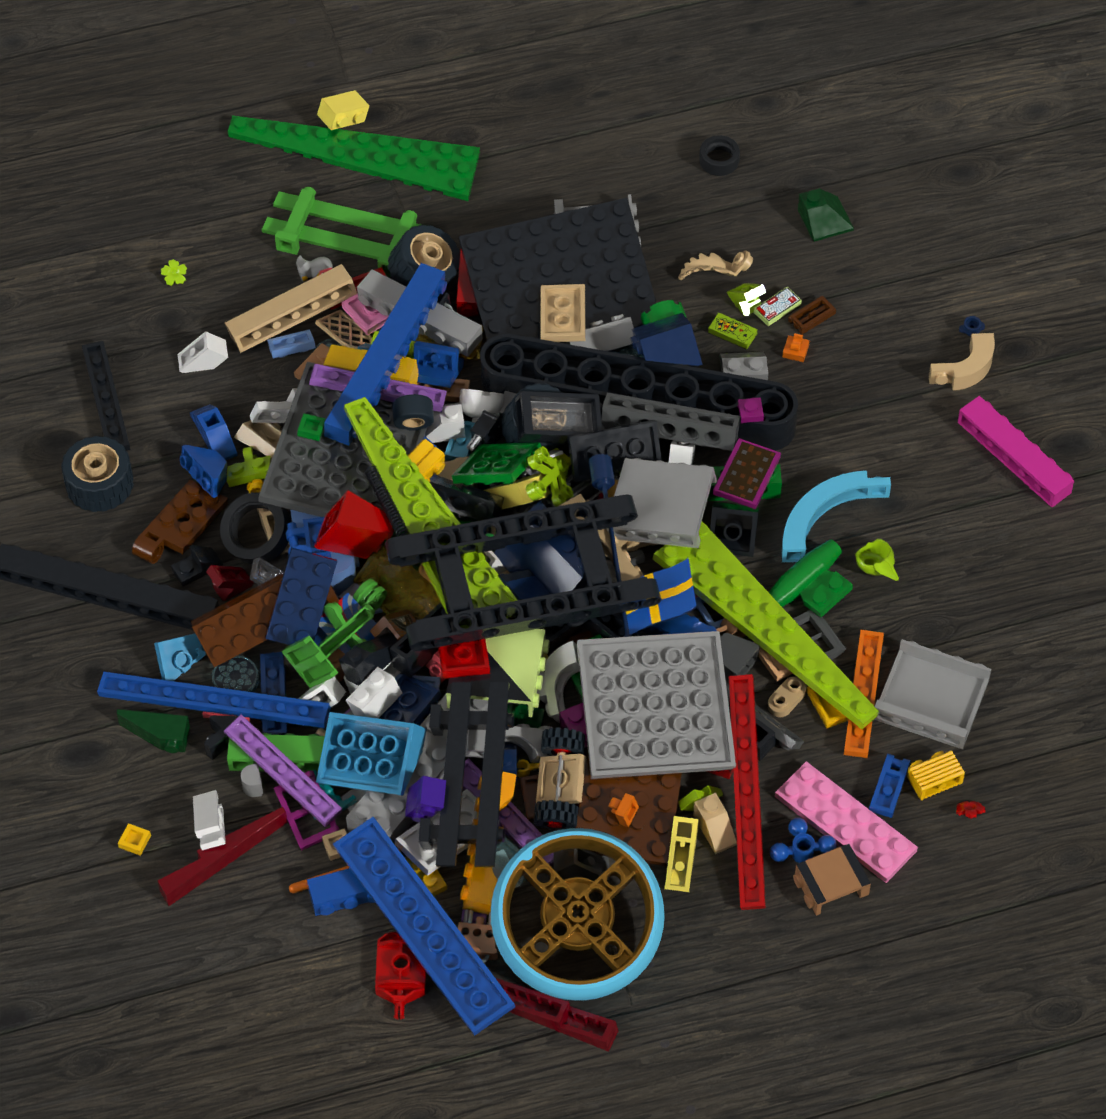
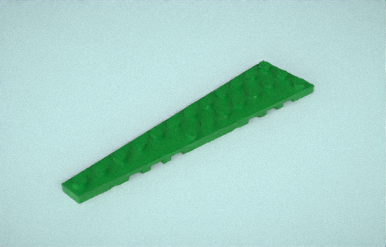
(413, 161)

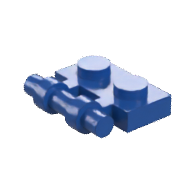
(309, 532)

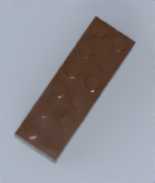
(240, 622)

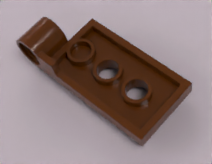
(174, 534)

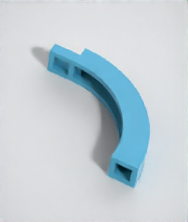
(823, 498)

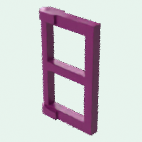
(291, 817)

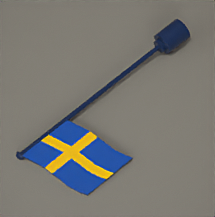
(673, 583)

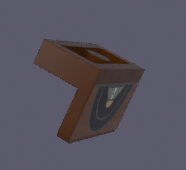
(393, 623)

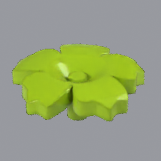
(174, 272)

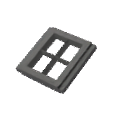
(824, 631)

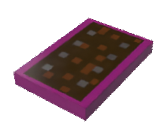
(747, 473)

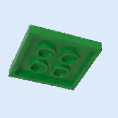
(495, 463)

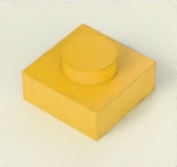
(134, 839)

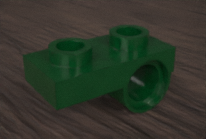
(521, 715)

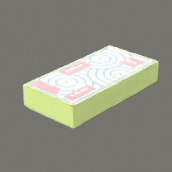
(777, 306)

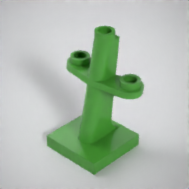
(312, 659)

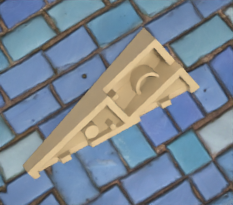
(260, 436)

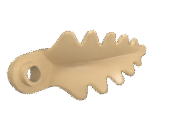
(741, 262)

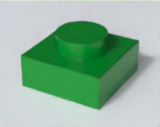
(311, 427)

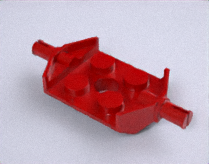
(398, 984)

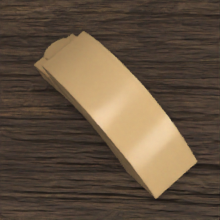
(969, 371)

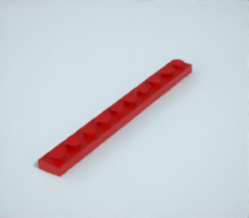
(747, 793)

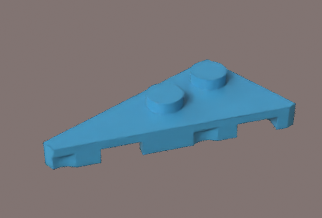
(178, 655)

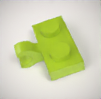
(249, 470)

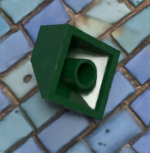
(823, 214)

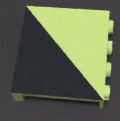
(515, 660)

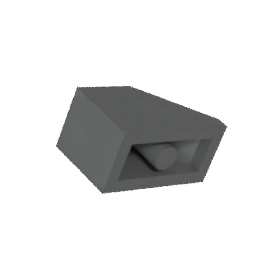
(580, 863)

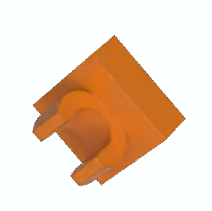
(796, 348)
(625, 809)

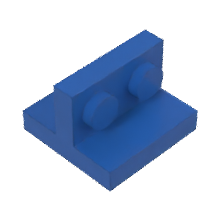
(437, 364)

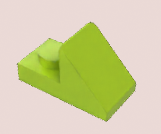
(746, 297)

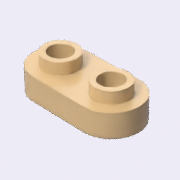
(788, 695)

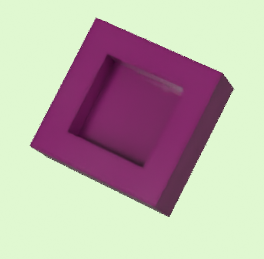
(750, 410)

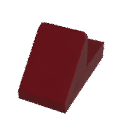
(229, 580)

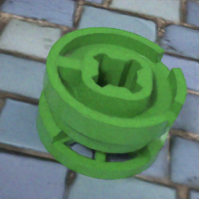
(370, 594)

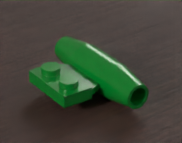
(813, 581)

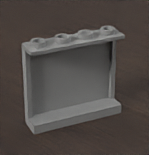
(667, 501)
(932, 694)

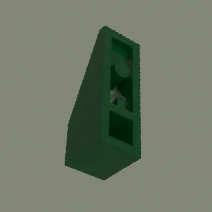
(161, 730)

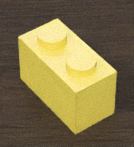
(343, 110)

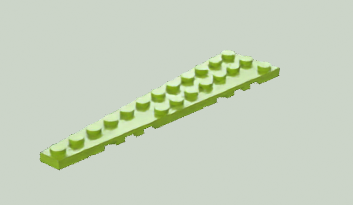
(420, 504)
(747, 605)

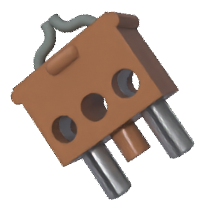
(482, 945)

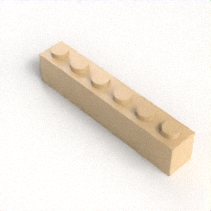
(291, 308)

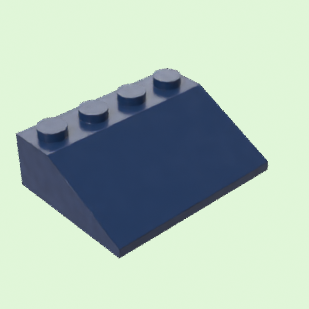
(551, 561)

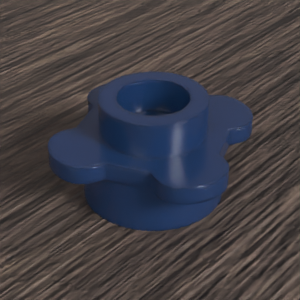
(973, 322)

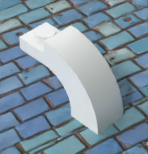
(559, 668)

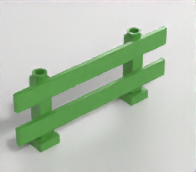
(291, 232)

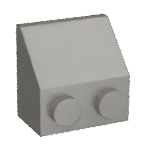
(745, 364)

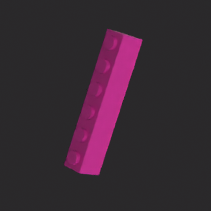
(1016, 451)

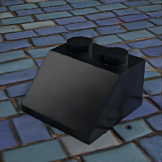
(735, 527)

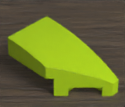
(687, 802)

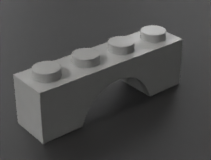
(527, 738)

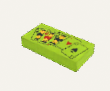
(732, 330)

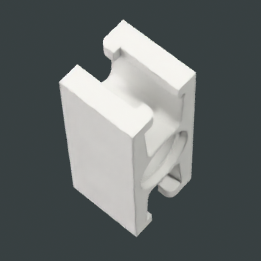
(209, 820)

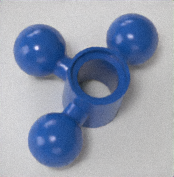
(798, 827)

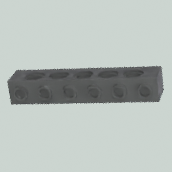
(673, 421)

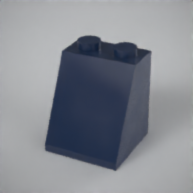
(667, 341)

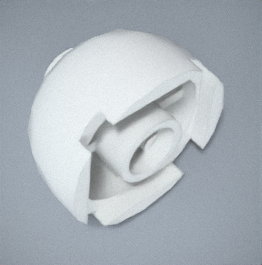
(477, 401)

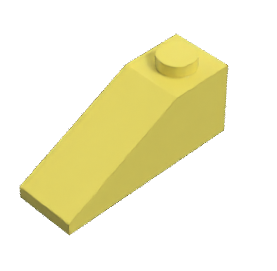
(515, 493)
(681, 853)

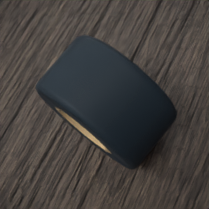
(413, 412)

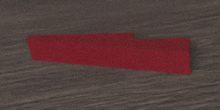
(214, 859)
(560, 1016)

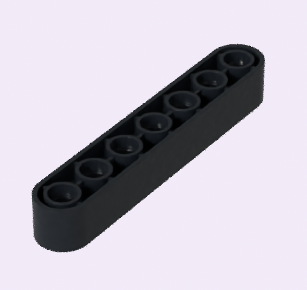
(517, 361)

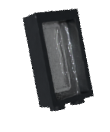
(554, 416)

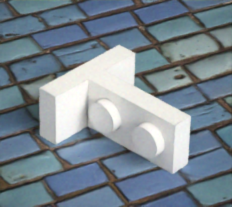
(272, 411)

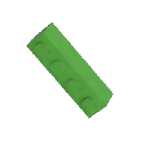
(301, 750)

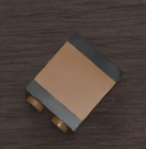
(831, 877)

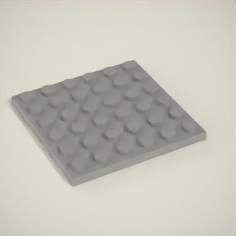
(655, 704)

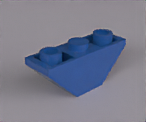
(214, 431)
(205, 467)

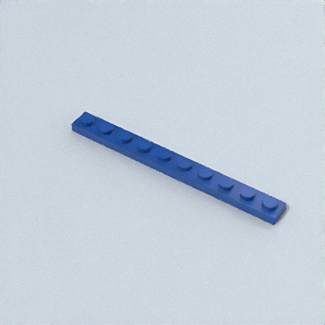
(214, 699)

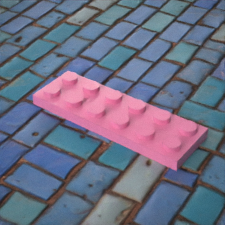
(846, 820)

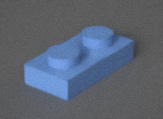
(291, 344)

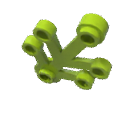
(556, 469)

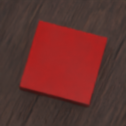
(464, 659)

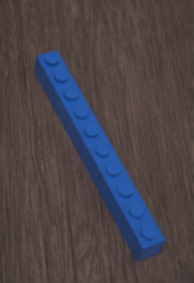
(387, 349)

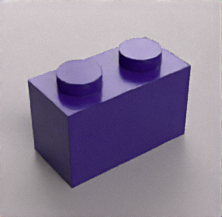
(425, 798)

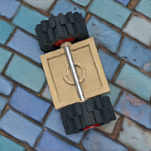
(560, 779)

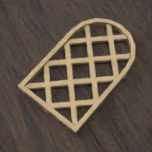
(344, 342)

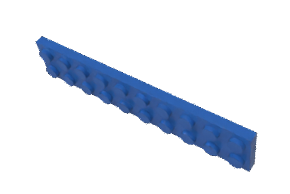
(424, 926)

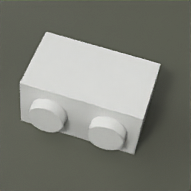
(374, 694)

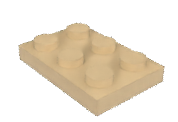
(563, 313)

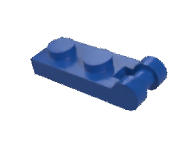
(889, 786)

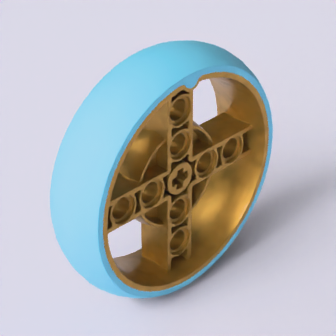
(601, 914)

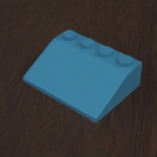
(370, 753)

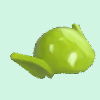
(877, 559)

